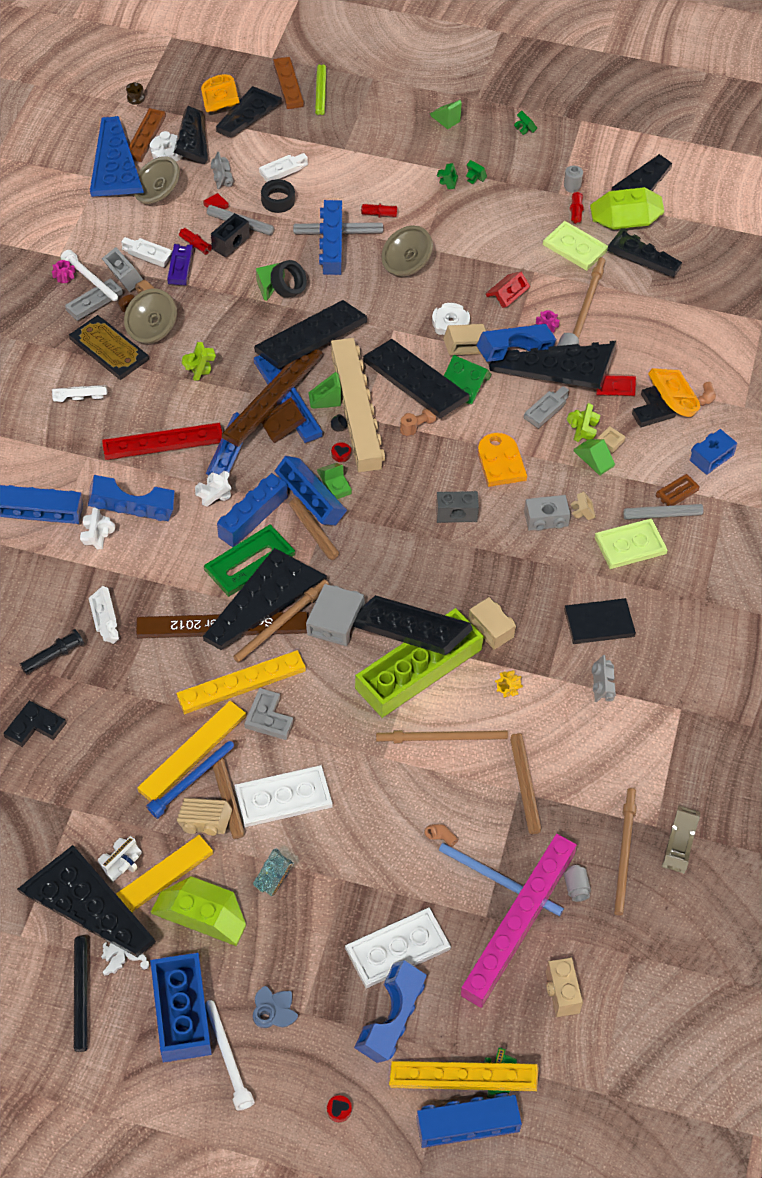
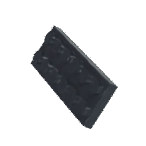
(310, 334)
(416, 378)
(411, 625)

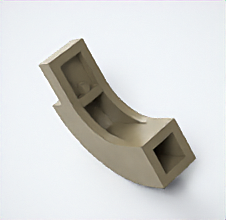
(681, 839)

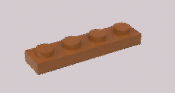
(288, 83)

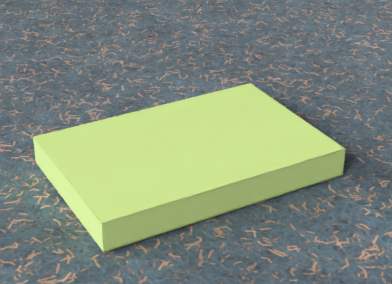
(575, 245)
(630, 543)

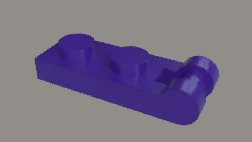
(180, 264)

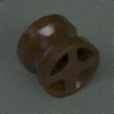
(135, 93)

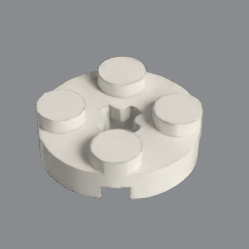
(163, 141)
(441, 317)

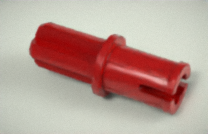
(576, 207)
(379, 210)
(195, 240)

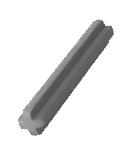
(253, 224)
(663, 511)

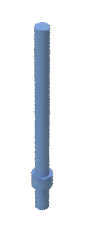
(495, 876)

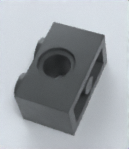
(457, 506)

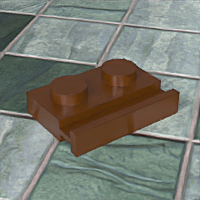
(283, 420)

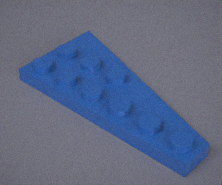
(113, 164)

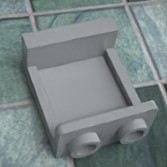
(334, 614)

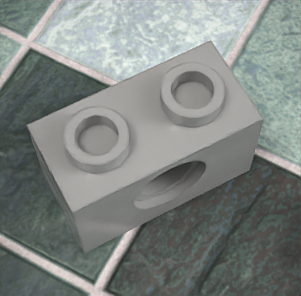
(122, 269)
(547, 512)

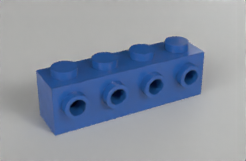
(332, 237)
(310, 491)
(40, 504)
(252, 510)
(468, 1120)

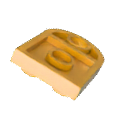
(219, 92)
(675, 391)
(501, 462)

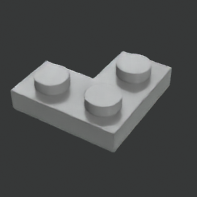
(263, 716)

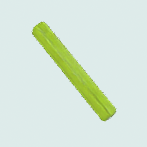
(320, 90)

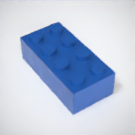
(180, 1007)

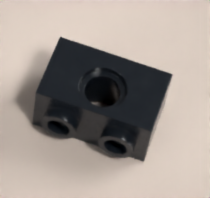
(230, 235)

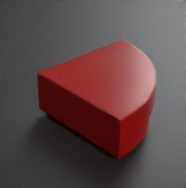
(217, 201)

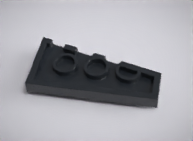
(250, 109)
(192, 137)
(646, 175)
(644, 254)

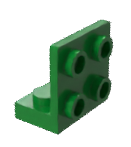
(467, 376)

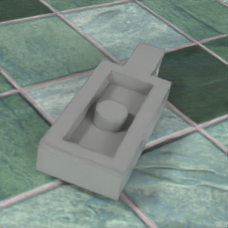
(546, 407)

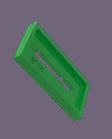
(263, 539)

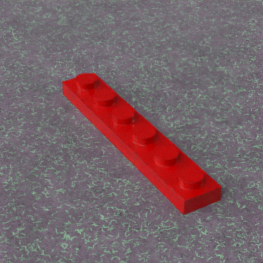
(162, 441)

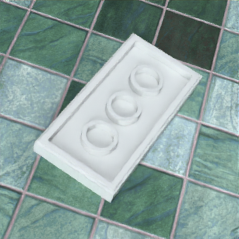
(283, 796)
(409, 939)

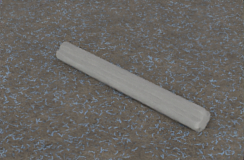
(347, 228)

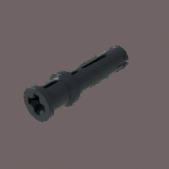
(60, 647)

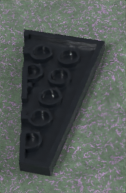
(562, 364)
(266, 593)
(80, 895)

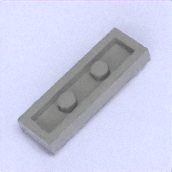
(91, 301)

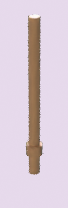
(596, 274)
(309, 596)
(399, 736)
(629, 812)

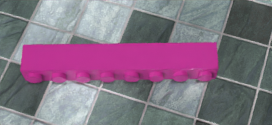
(518, 921)

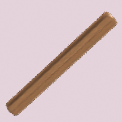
(525, 784)

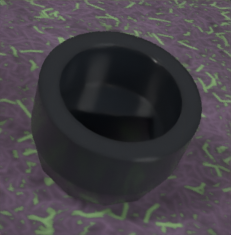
(338, 423)

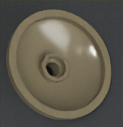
(157, 179)
(407, 250)
(145, 310)

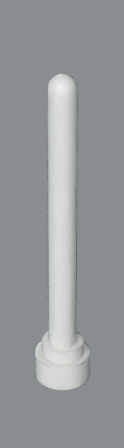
(70, 256)
(242, 1097)

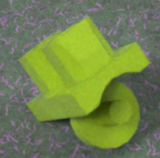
(199, 360)
(581, 422)

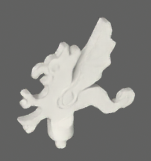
(118, 960)

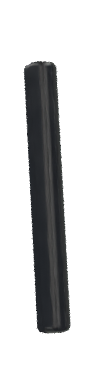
(80, 994)

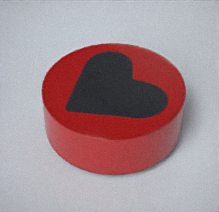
(341, 452)
(339, 1108)

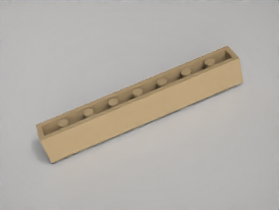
(356, 405)

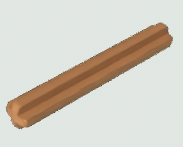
(313, 528)
(227, 794)

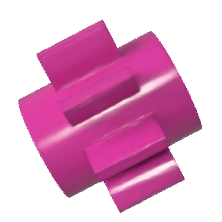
(63, 271)
(549, 318)

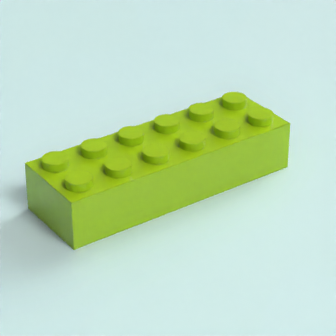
(410, 670)

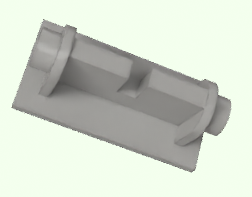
(221, 171)
(602, 672)

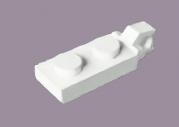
(283, 167)
(147, 251)
(78, 393)
(104, 614)

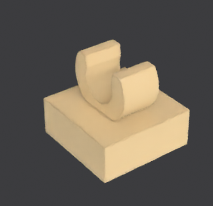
(612, 438)
(585, 507)

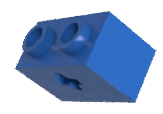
(713, 451)

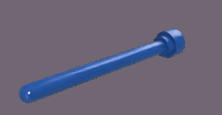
(157, 806)

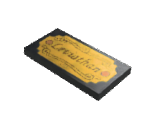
(109, 347)

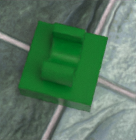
(526, 122)
(475, 172)
(449, 176)

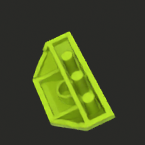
(627, 208)
(202, 909)

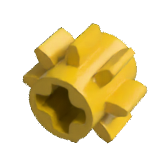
(508, 683)

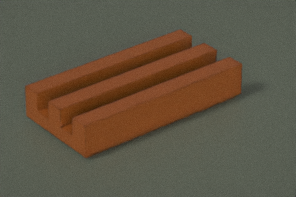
(686, 490)

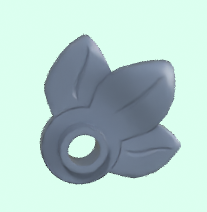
(275, 1006)

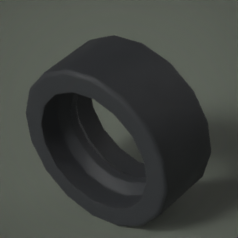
(276, 186)
(298, 274)

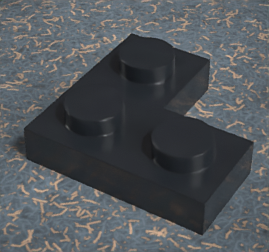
(654, 411)
(33, 719)

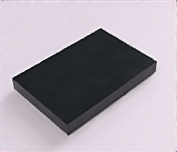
(599, 621)

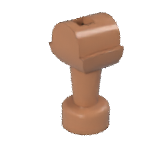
(409, 421)

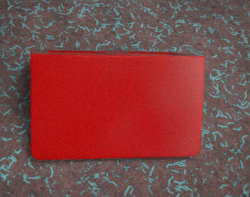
(509, 288)
(618, 385)

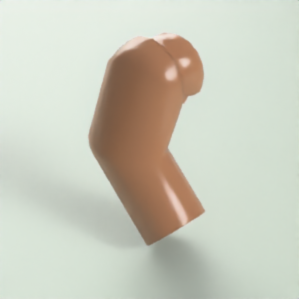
(709, 394)
(441, 832)

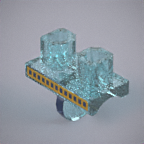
(273, 873)

